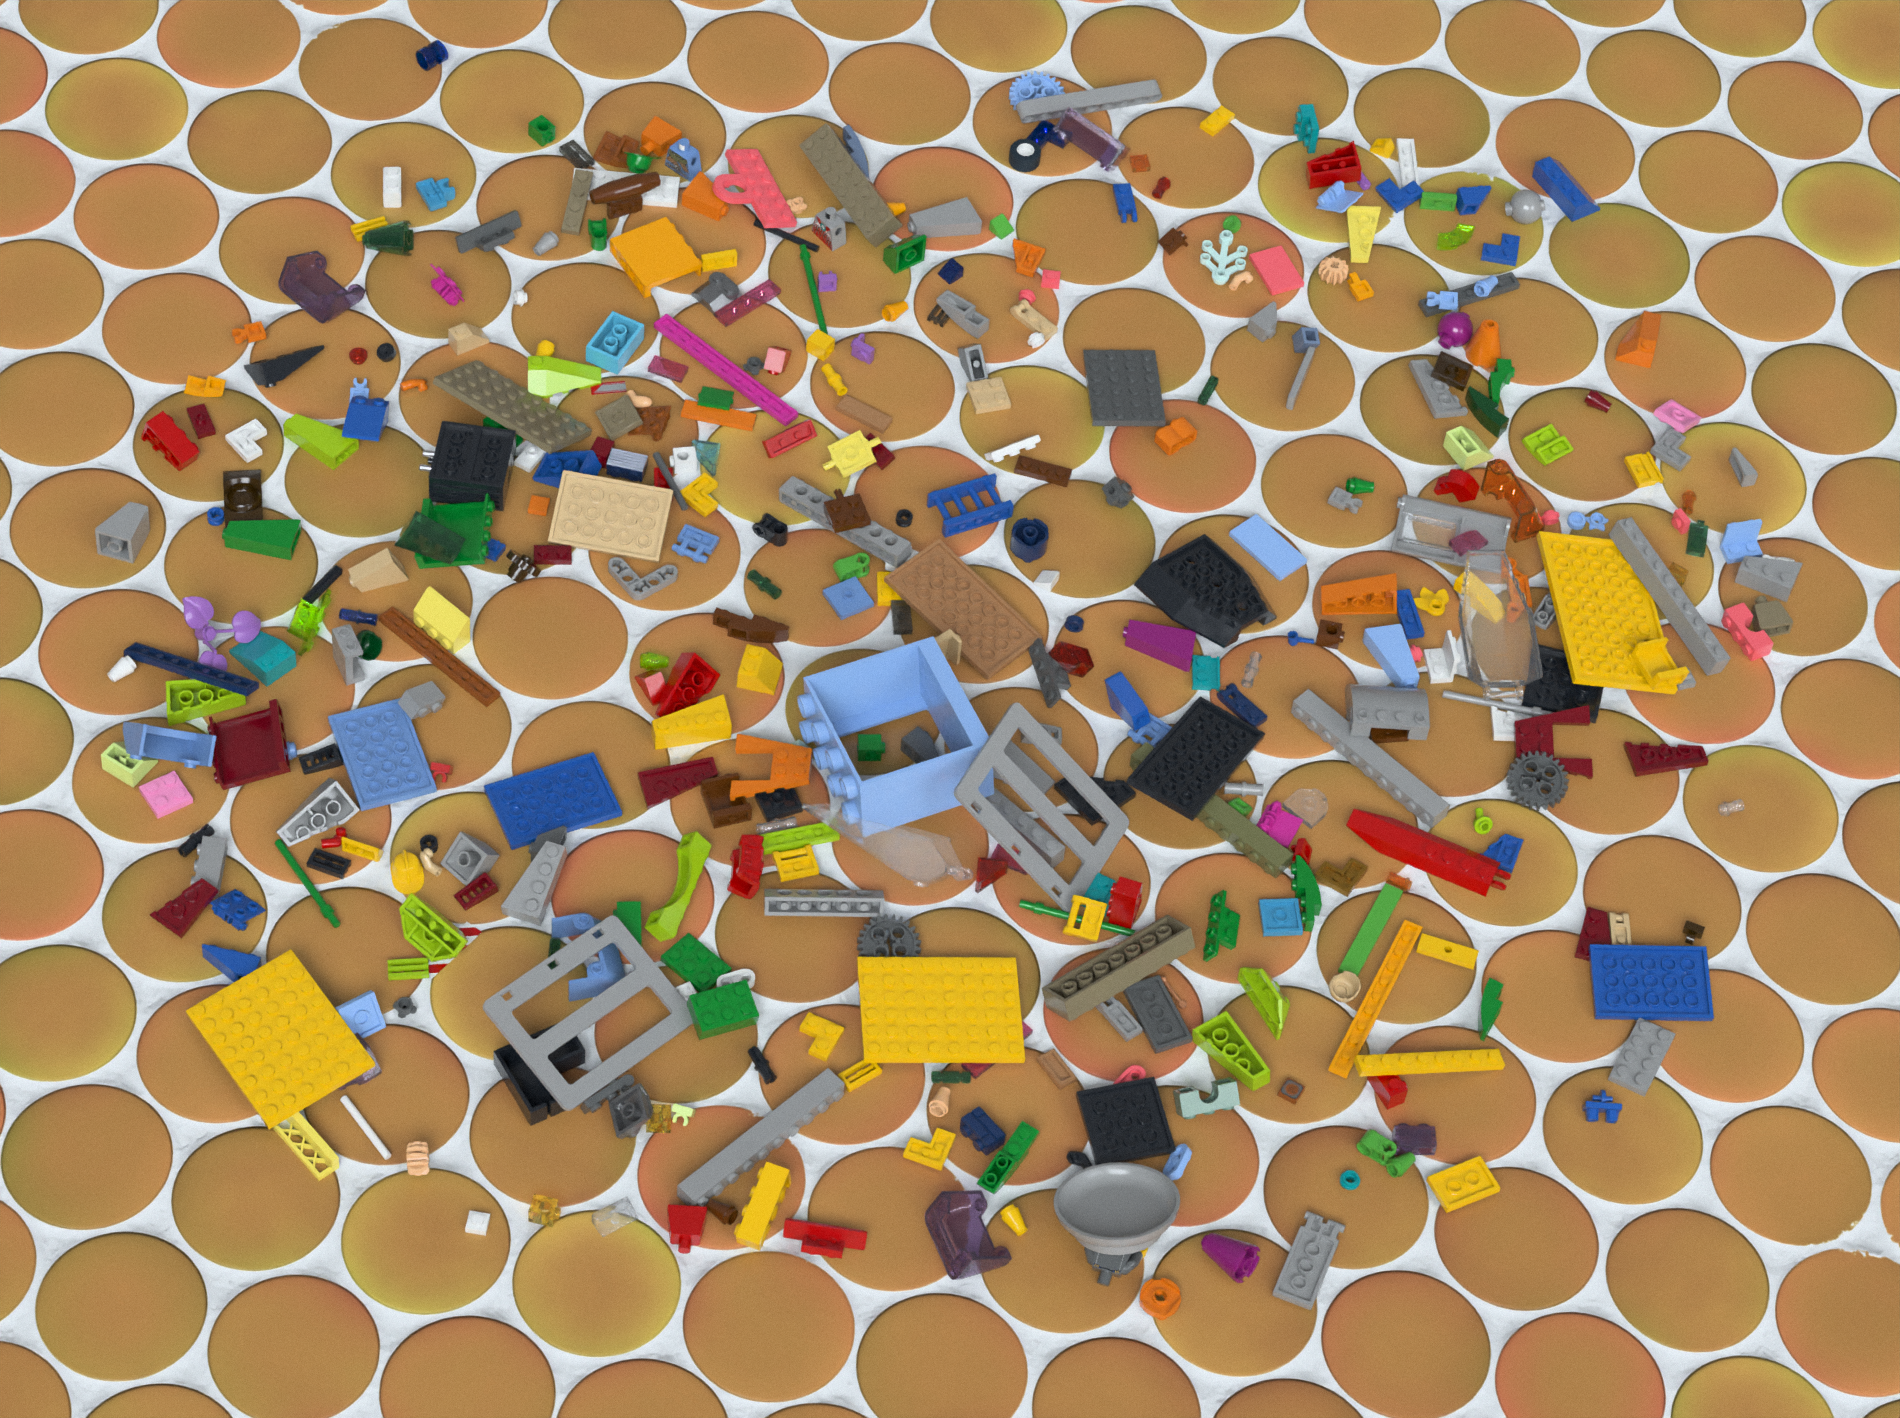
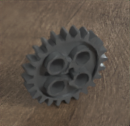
(1533, 795)
(907, 943)

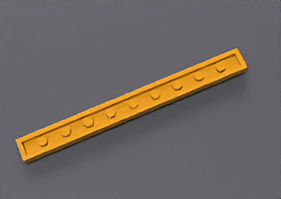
(1375, 999)

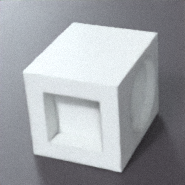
(683, 460)

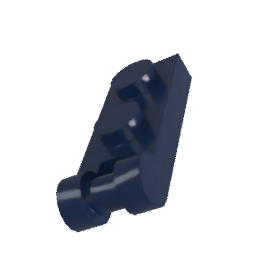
(1241, 706)

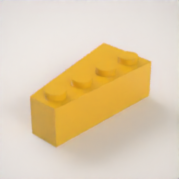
(693, 725)
(763, 1205)

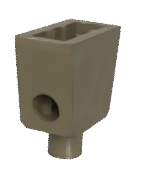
(1770, 617)

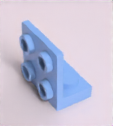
(1741, 540)

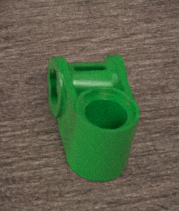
(598, 234)

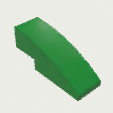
(1489, 1007)

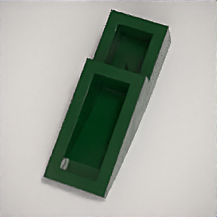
(1486, 412)

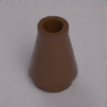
(723, 1212)

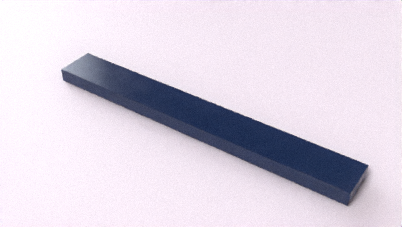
(191, 669)

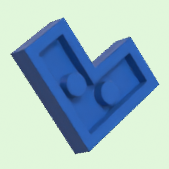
(1399, 198)
(1503, 254)

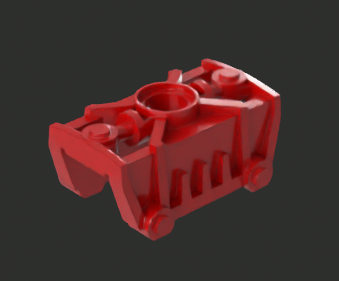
(747, 866)

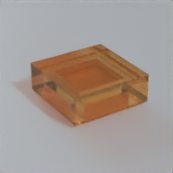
(1139, 163)

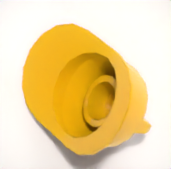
(407, 873)

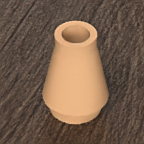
(940, 1103)

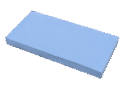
(1268, 547)

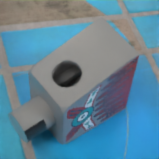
(830, 228)

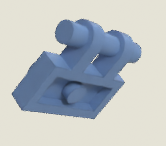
(696, 539)
(1155, 729)

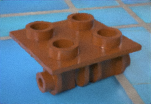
(654, 421)

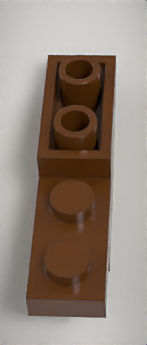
(755, 630)

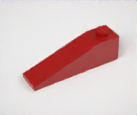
(686, 684)

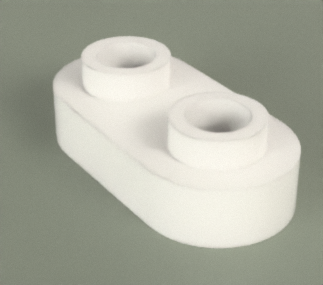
(736, 976)

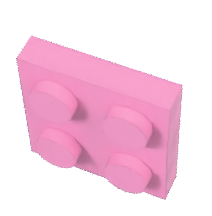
(1677, 416)
(166, 794)

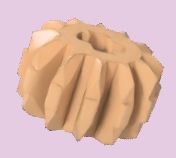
(1333, 270)
(418, 1158)

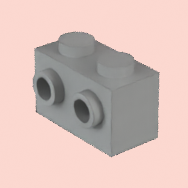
(422, 700)

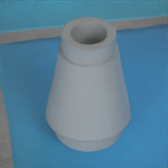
(546, 243)

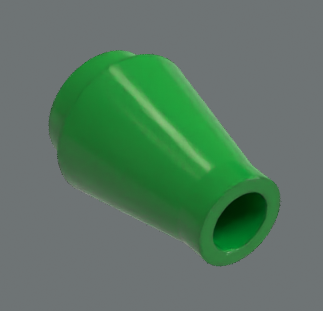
(1359, 486)

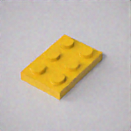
(1463, 1184)

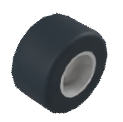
(1024, 155)

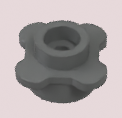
(753, 365)
(404, 1002)

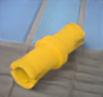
(834, 379)

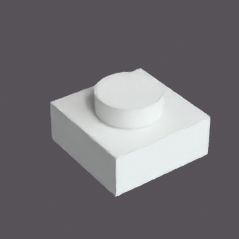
(477, 1223)

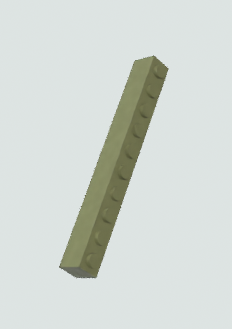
(1235, 829)

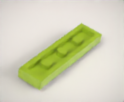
(798, 837)

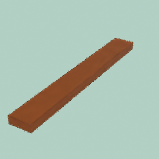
(439, 656)

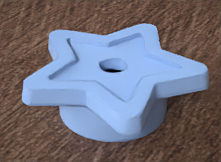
(1599, 518)

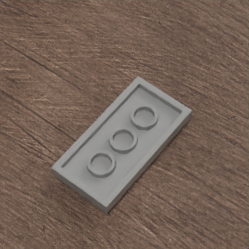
(1641, 1056)

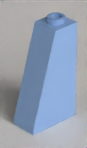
(1393, 654)

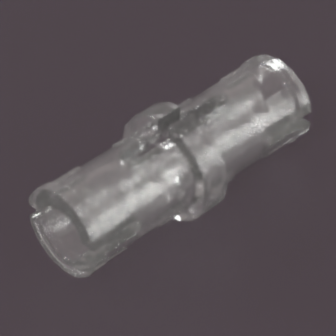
(1251, 669)
(776, 825)

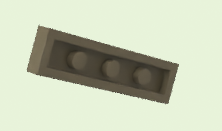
(577, 202)

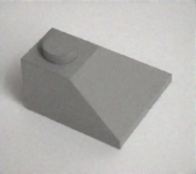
(469, 858)

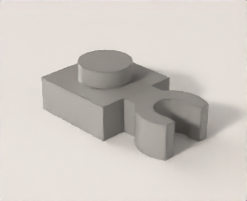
(1343, 499)

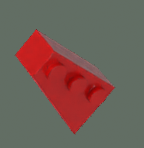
(1336, 166)
(170, 440)
(1124, 902)

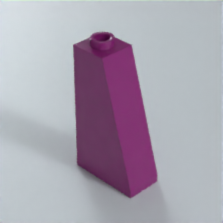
(1161, 642)

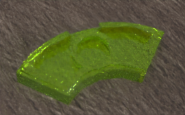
(1455, 238)

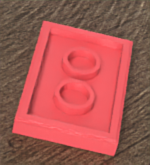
(1276, 270)

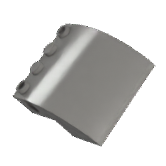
(1387, 708)

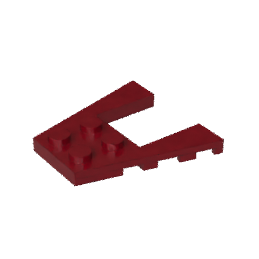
(1537, 734)

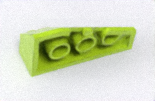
(555, 375)

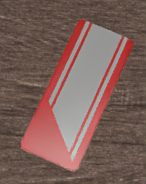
(609, 387)

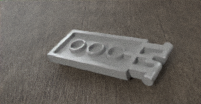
(1308, 1261)

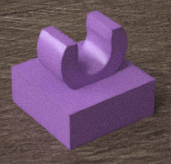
(827, 282)

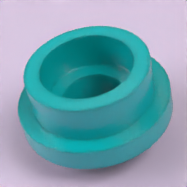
(1349, 1175)

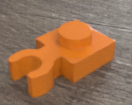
(251, 332)

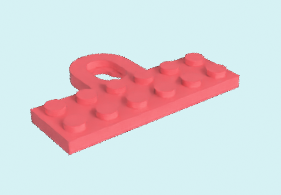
(758, 188)

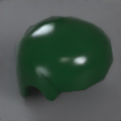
(370, 644)

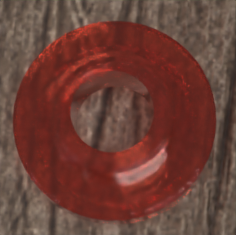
(358, 356)

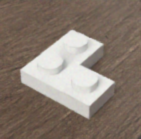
(244, 439)

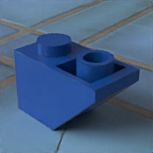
(1471, 199)

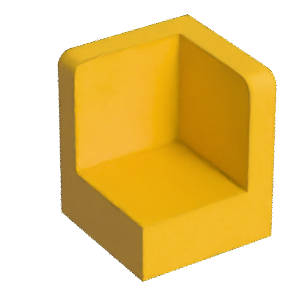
(820, 345)

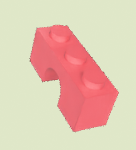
(1753, 644)

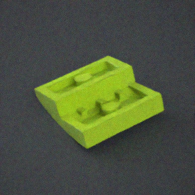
(1547, 445)

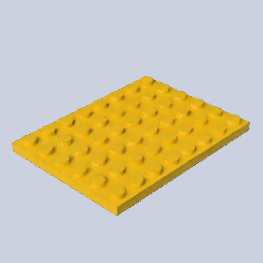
(940, 1010)
(280, 1039)

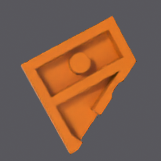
(1027, 257)

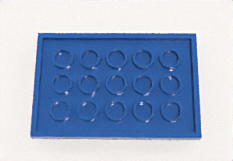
(551, 797)
(1650, 982)

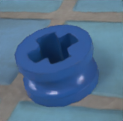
(218, 520)

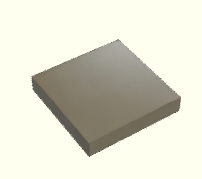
(619, 417)

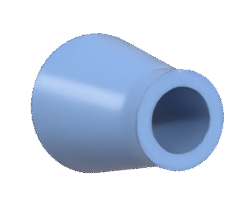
(1484, 287)

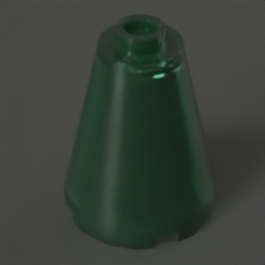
(392, 238)

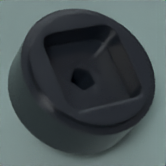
(386, 352)

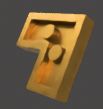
(1341, 880)

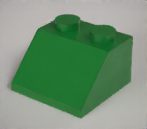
(905, 253)

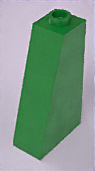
(264, 537)

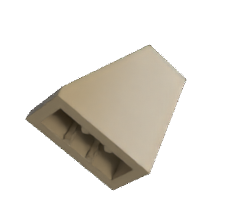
(377, 572)

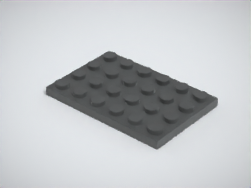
(1123, 388)

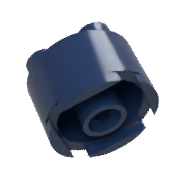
(1029, 539)

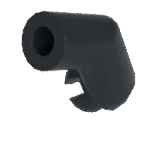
(1078, 1159)

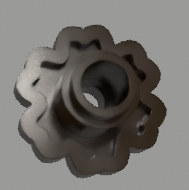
(521, 566)

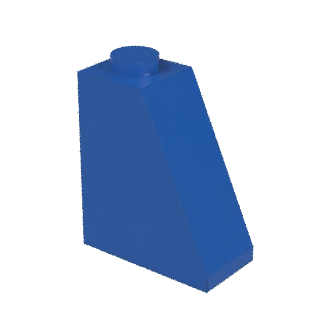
(1126, 701)

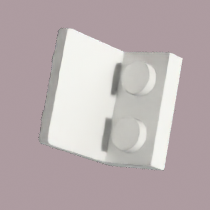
(1443, 661)

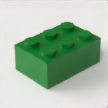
(722, 1009)

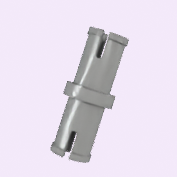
(1244, 789)

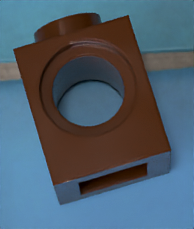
(1329, 634)

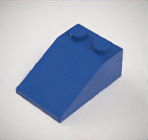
(366, 418)
(553, 464)

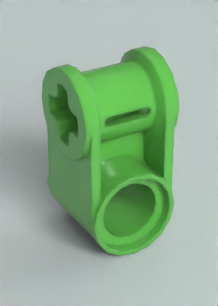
(850, 567)
(1376, 1146)

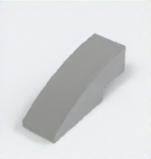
(963, 314)

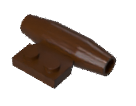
(624, 194)

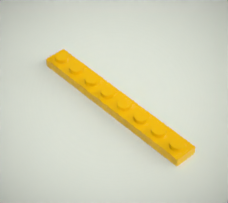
(1429, 1062)

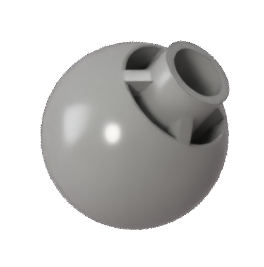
(1525, 207)

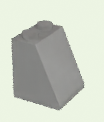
(124, 532)

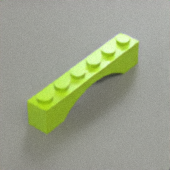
(691, 854)

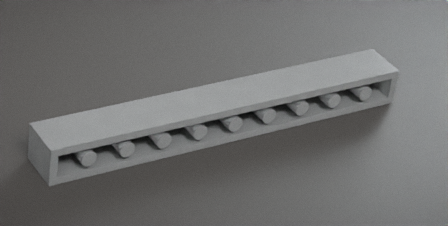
(1669, 596)
(1370, 759)
(761, 1139)

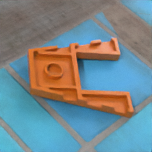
(789, 766)

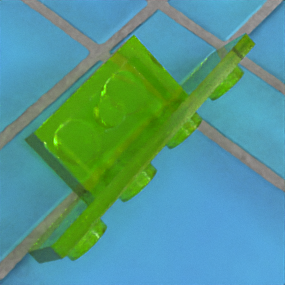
(306, 620)

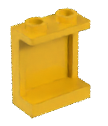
(1657, 664)

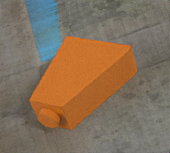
(701, 198)

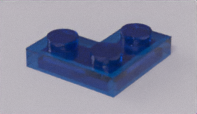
(1044, 133)

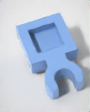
(1444, 299)
(359, 389)

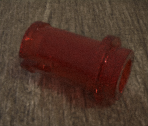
(1163, 185)

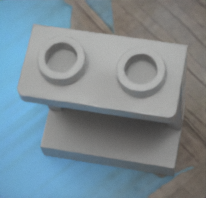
(345, 651)

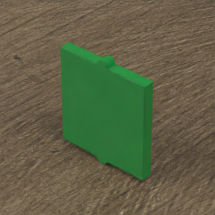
(715, 398)

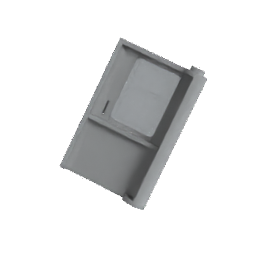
(1428, 526)

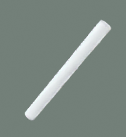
(365, 1127)

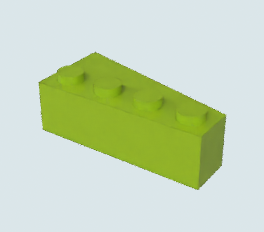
(197, 699)
(1232, 1050)

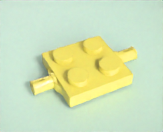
(851, 454)

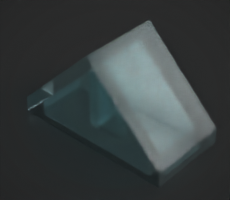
(707, 454)

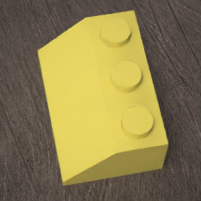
(442, 621)

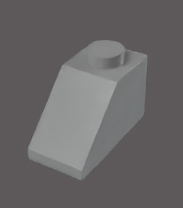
(1264, 323)

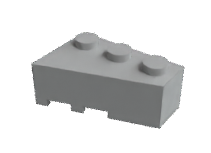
(1769, 576)

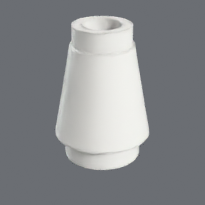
(121, 669)

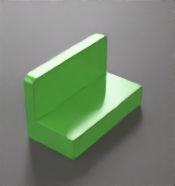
(1438, 201)

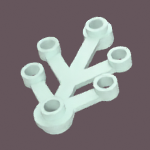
(1221, 275)

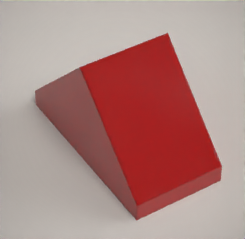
(652, 685)

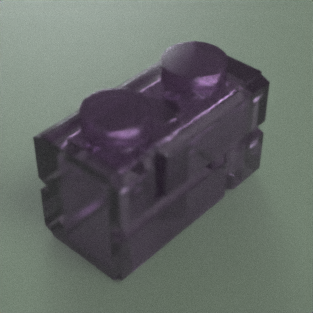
(1414, 1139)

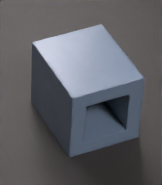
(1304, 338)

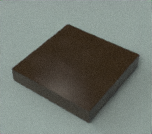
(1452, 371)

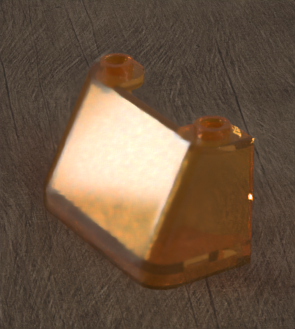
(1503, 483)

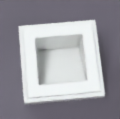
(1047, 579)

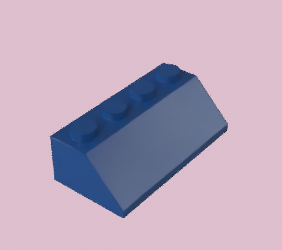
(1563, 189)

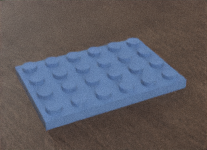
(381, 754)

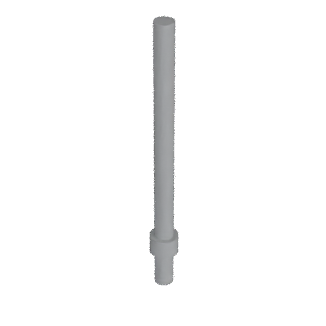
(1535, 711)

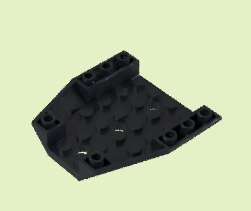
(1192, 600)

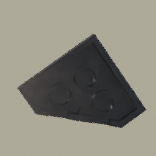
(1117, 791)

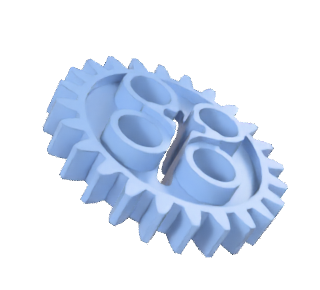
(1033, 87)

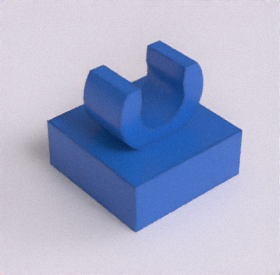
(496, 549)

